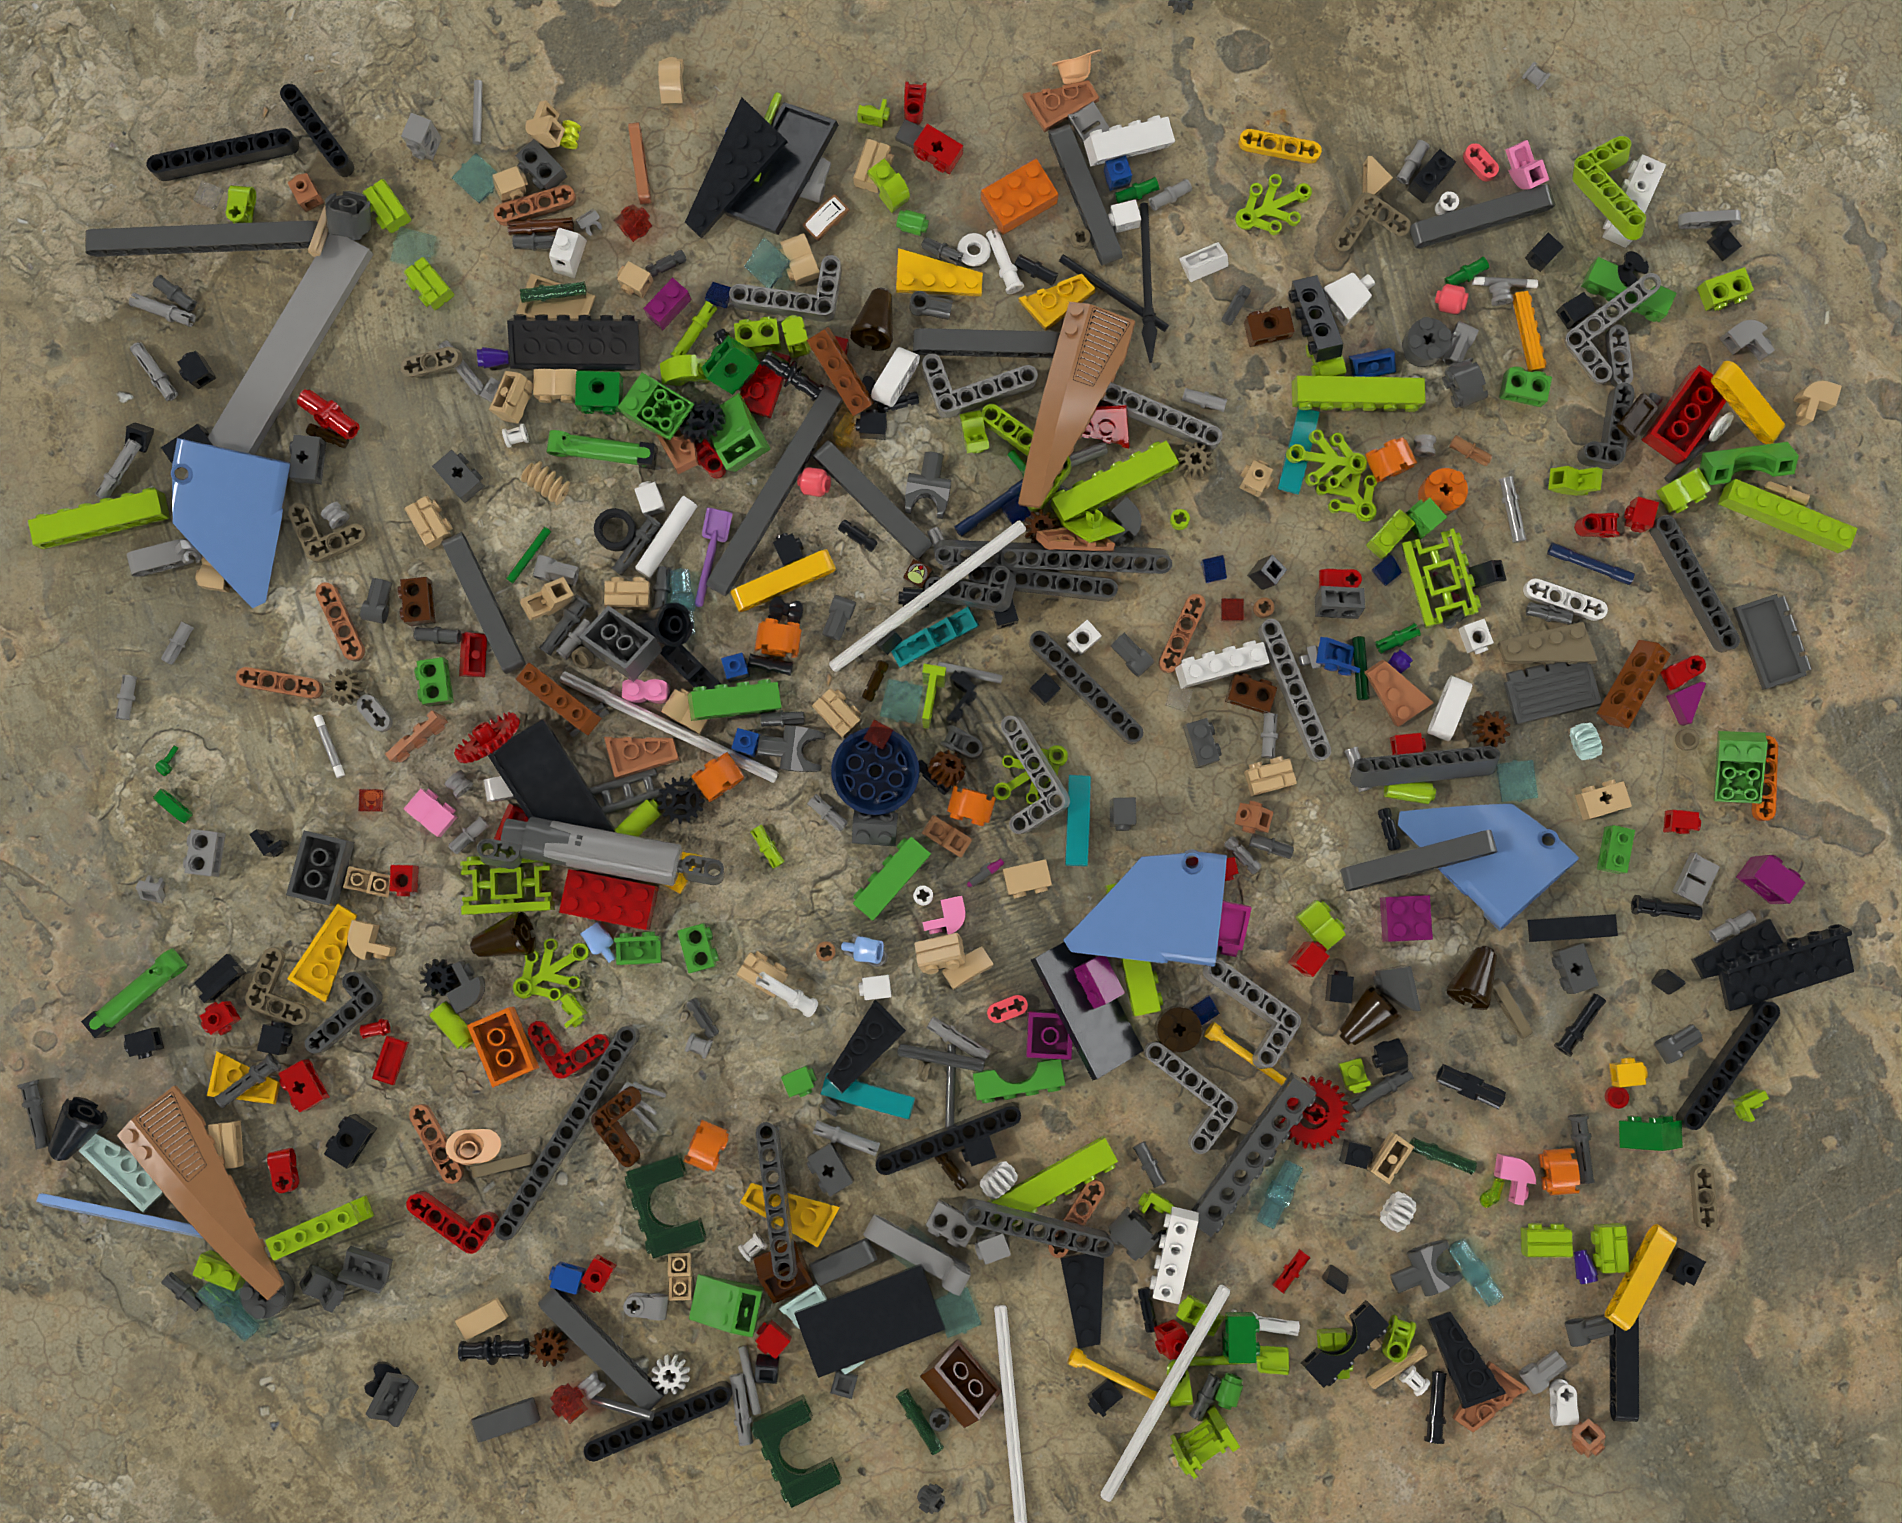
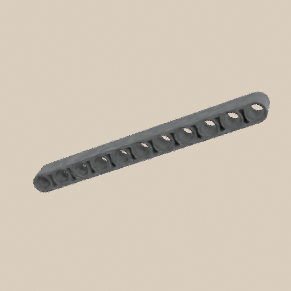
(199, 238)
(775, 491)
(1062, 562)
(559, 1139)

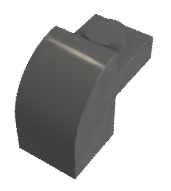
(1128, 517)
(471, 988)
(323, 1286)

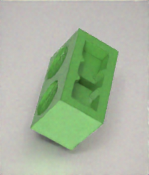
(1525, 392)
(1426, 517)
(439, 680)
(1615, 849)
(691, 949)

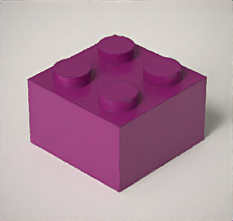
(1771, 879)
(1406, 918)
(1047, 1036)

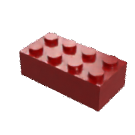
(1685, 416)
(609, 899)

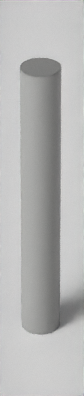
(477, 112)
(992, 677)
(749, 1379)

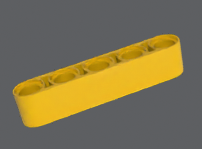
(1748, 402)
(783, 580)
(1642, 1277)

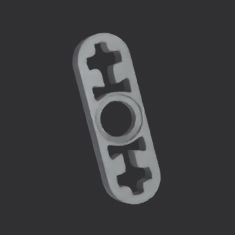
(1709, 219)
(1625, 349)

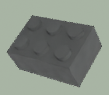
(621, 643)
(320, 868)

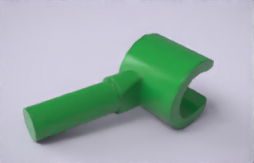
(162, 766)

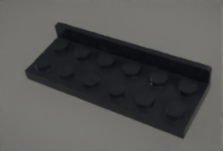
(574, 342)
(1785, 967)

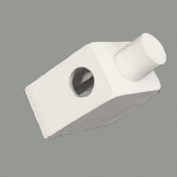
(567, 248)
(1348, 296)

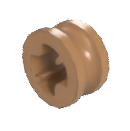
(1267, 613)
(823, 945)

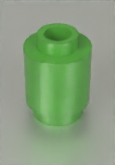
(912, 222)
(1229, 1391)

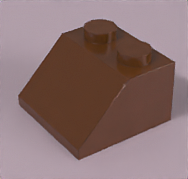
(779, 1289)

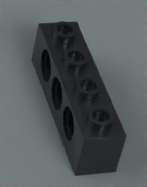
(1316, 319)

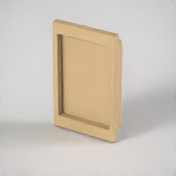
(558, 306)

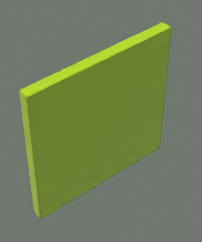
(1093, 527)

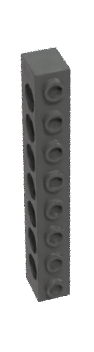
(1292, 1087)

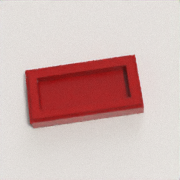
(390, 1060)

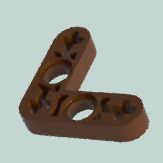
(611, 1119)

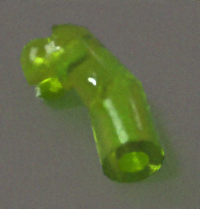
(1493, 1194)

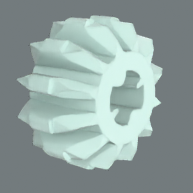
(1586, 741)

